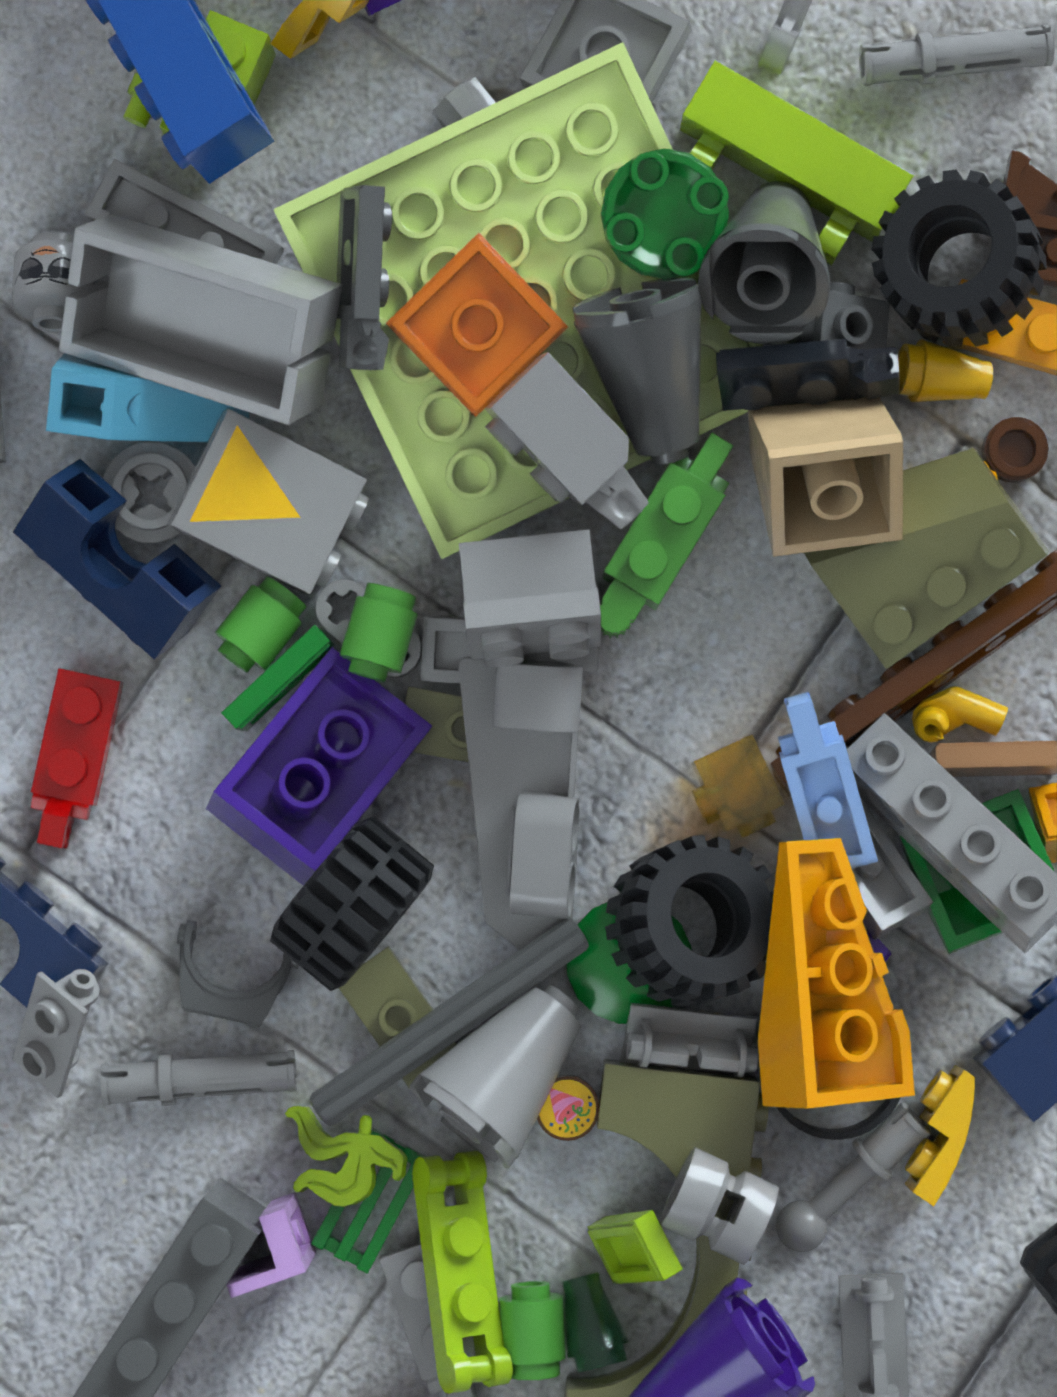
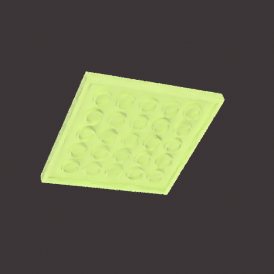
(535, 188)

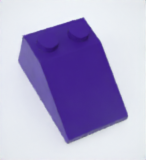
(317, 767)

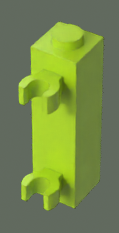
(790, 146)

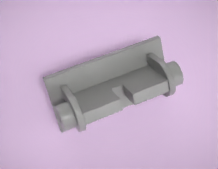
(54, 1026)
(690, 1040)
(873, 1335)

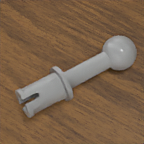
(804, 1223)

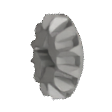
(151, 462)

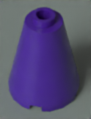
(731, 1353)

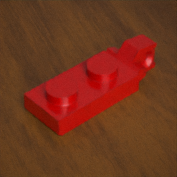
(73, 752)

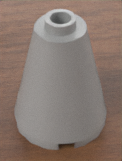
(503, 1073)

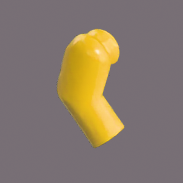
(954, 708)

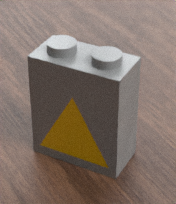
(269, 503)

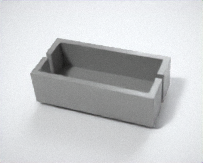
(200, 318)

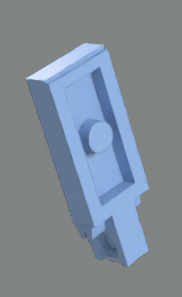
(824, 782)

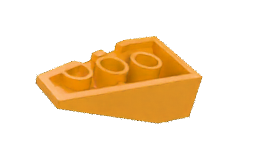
(825, 1005)

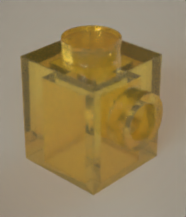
(736, 788)

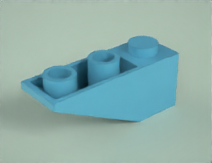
(120, 406)

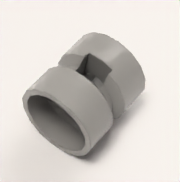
(697, 1197)

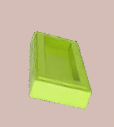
(634, 1247)

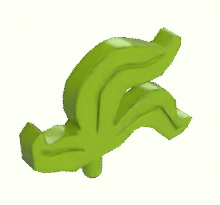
(358, 1172)

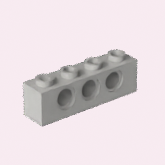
(955, 833)

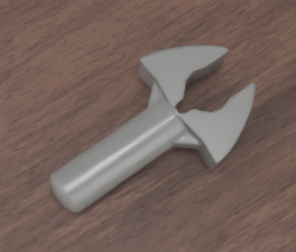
(784, 35)

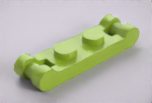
(460, 1272)

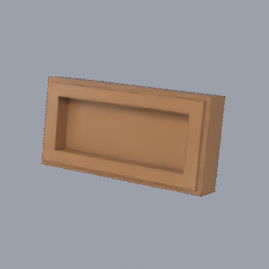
(997, 758)

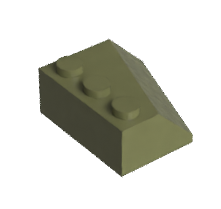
(955, 552)

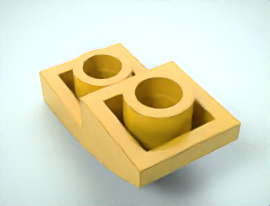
(949, 1110)

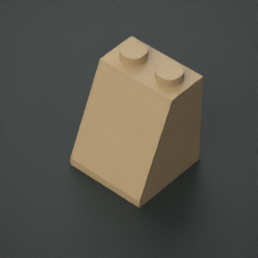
(828, 474)

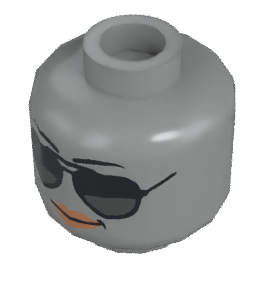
(42, 279)

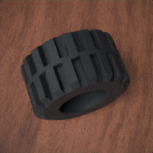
(930, 220)
(351, 903)
(646, 928)

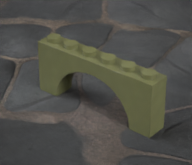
(670, 1116)

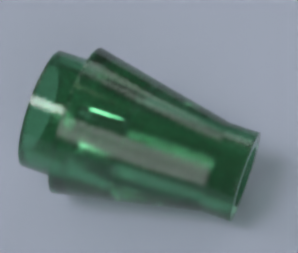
(592, 1325)

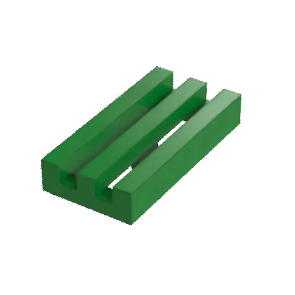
(278, 679)
(344, 1249)

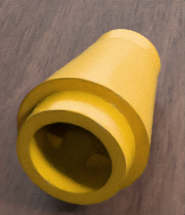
(941, 373)

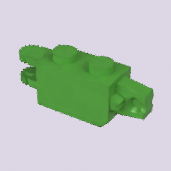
(663, 536)

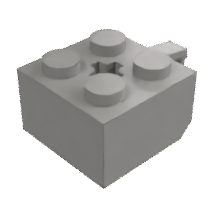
(569, 439)

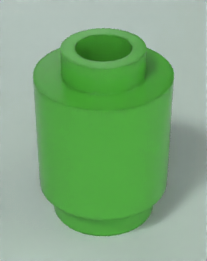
(260, 625)
(379, 632)
(533, 1330)

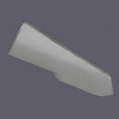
(522, 780)

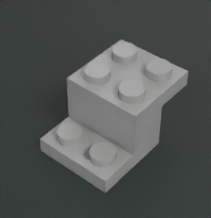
(530, 597)

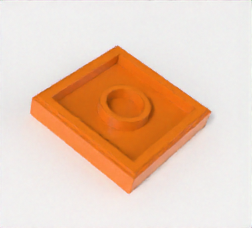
(476, 325)

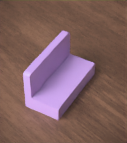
(288, 1243)

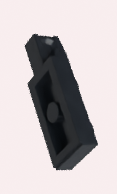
(804, 374)

